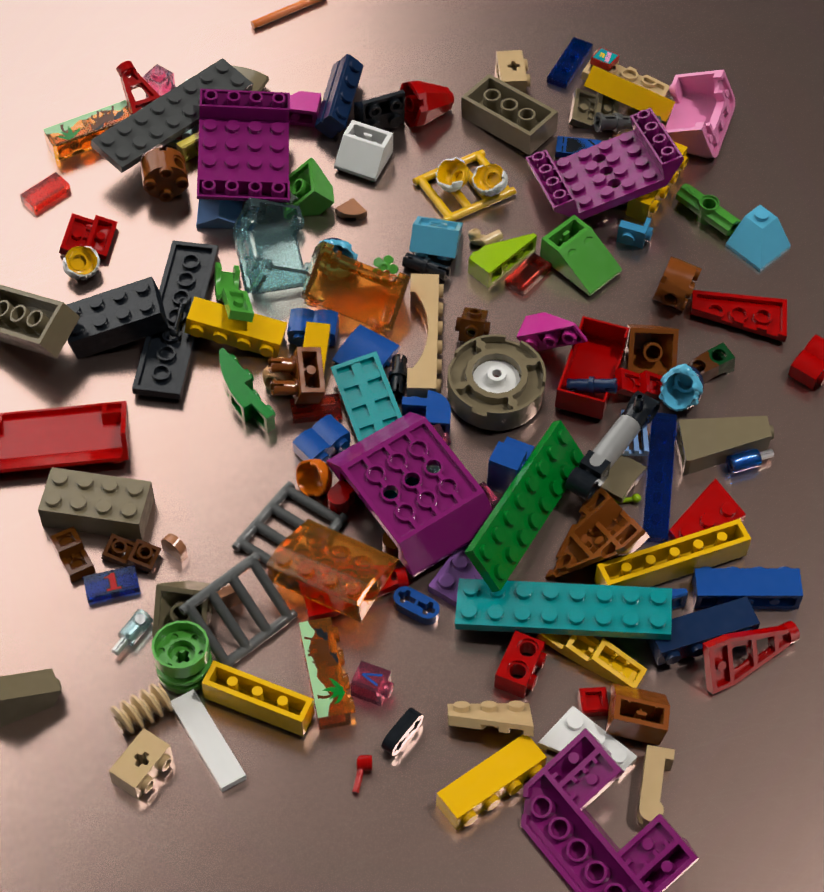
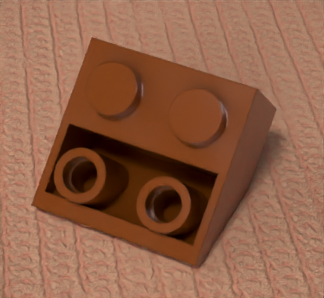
(638, 714)

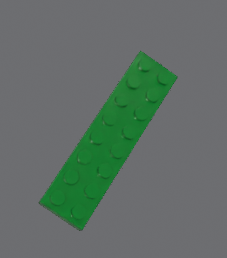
(524, 507)

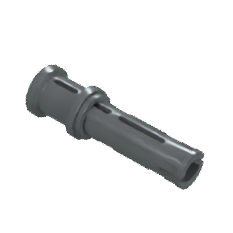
(613, 122)

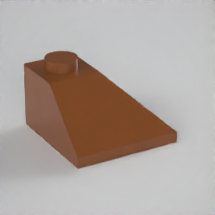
(651, 348)

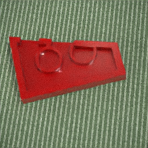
(707, 511)

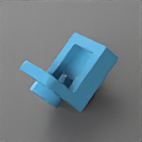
(634, 234)

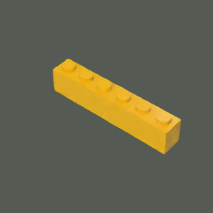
(676, 557)

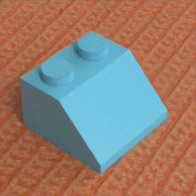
(435, 238)

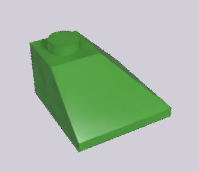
(310, 189)

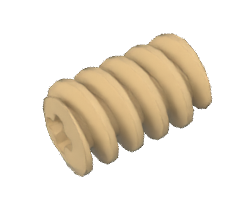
(141, 708)

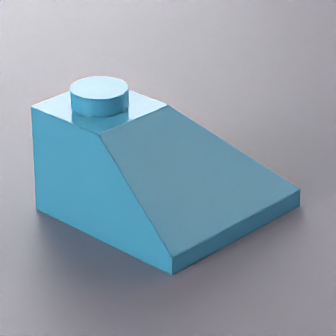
(759, 238)

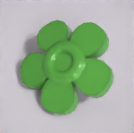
(386, 264)

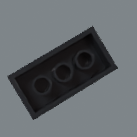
(117, 317)

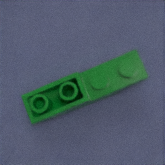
(240, 392)

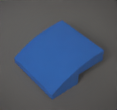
(365, 341)

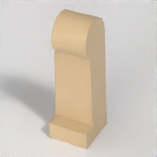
(655, 761)

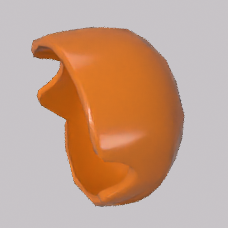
(313, 477)

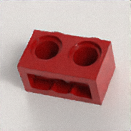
(516, 663)

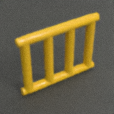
(467, 207)

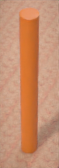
(282, 12)

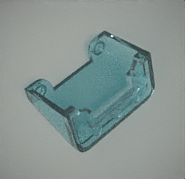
(269, 246)

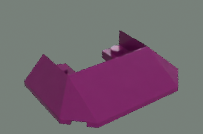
(578, 845)

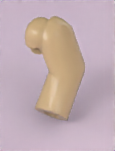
(477, 238)

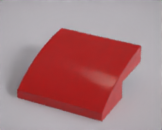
(89, 232)

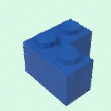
(506, 463)

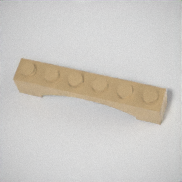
(425, 298)

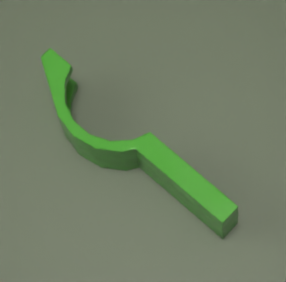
(235, 300)

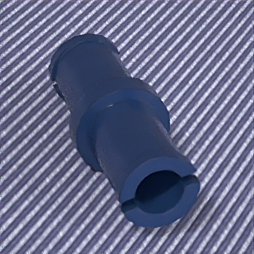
(592, 385)

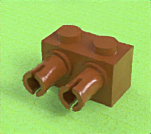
(307, 375)

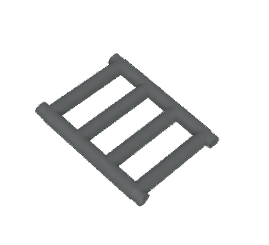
(273, 507)
(266, 630)

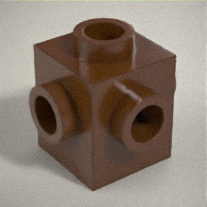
(472, 324)

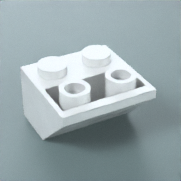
(364, 150)

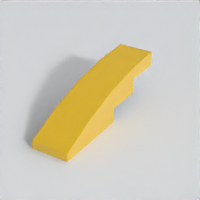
(628, 92)
(598, 657)

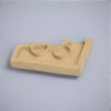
(489, 713)

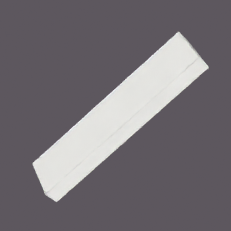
(208, 740)

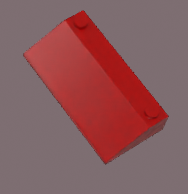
(64, 436)

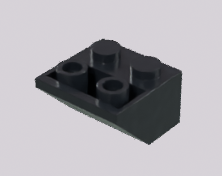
(382, 110)

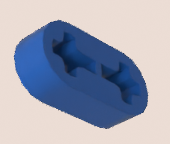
(416, 605)

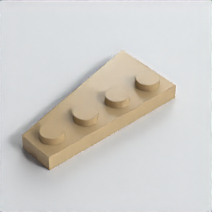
(632, 75)

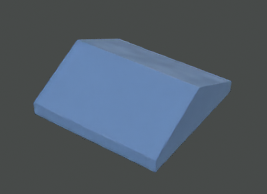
(218, 213)

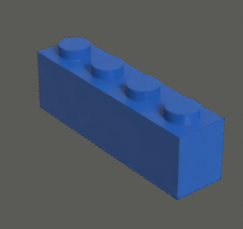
(762, 586)

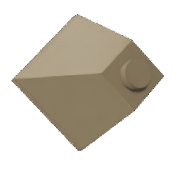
(169, 599)

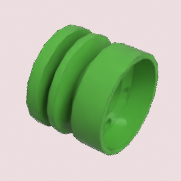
(181, 656)

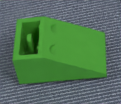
(579, 255)

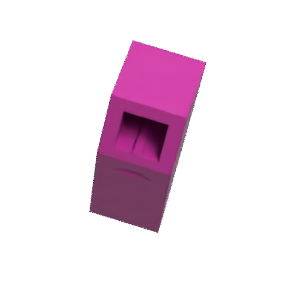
(548, 331)

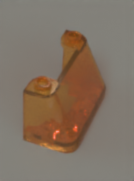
(353, 288)

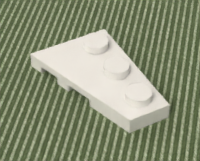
(573, 724)

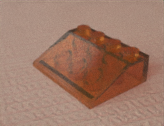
(331, 569)

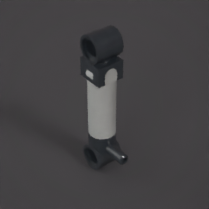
(596, 464)

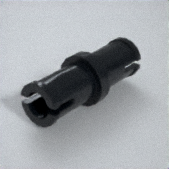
(426, 266)
(398, 376)

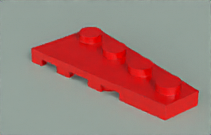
(750, 313)

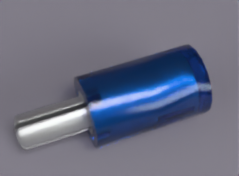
(747, 459)

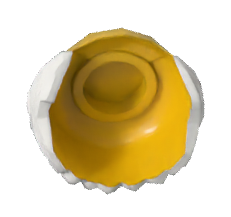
(452, 174)
(489, 179)
(81, 262)

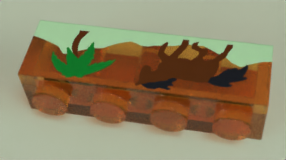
(76, 134)
(325, 673)

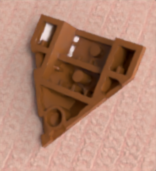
(599, 535)

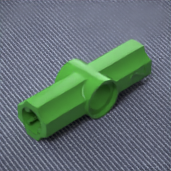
(707, 209)

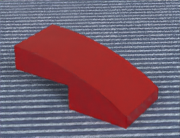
(645, 382)

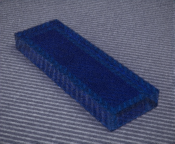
(569, 63)

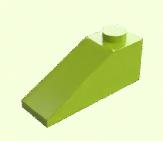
(499, 258)

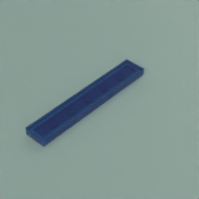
(659, 477)

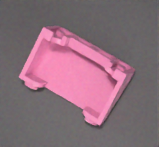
(701, 111)

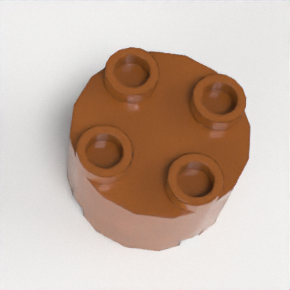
(164, 173)
(677, 283)

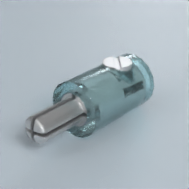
(132, 630)

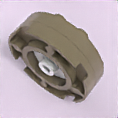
(496, 382)

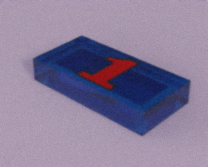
(111, 584)

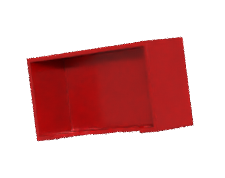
(596, 358)

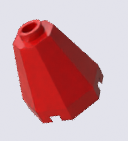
(425, 102)

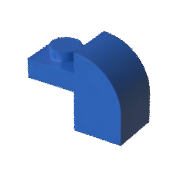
(434, 408)

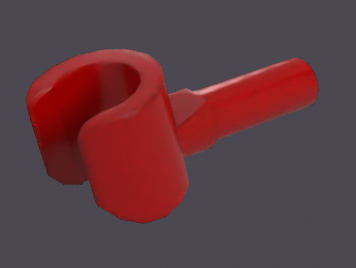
(364, 763)

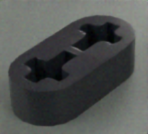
(402, 731)

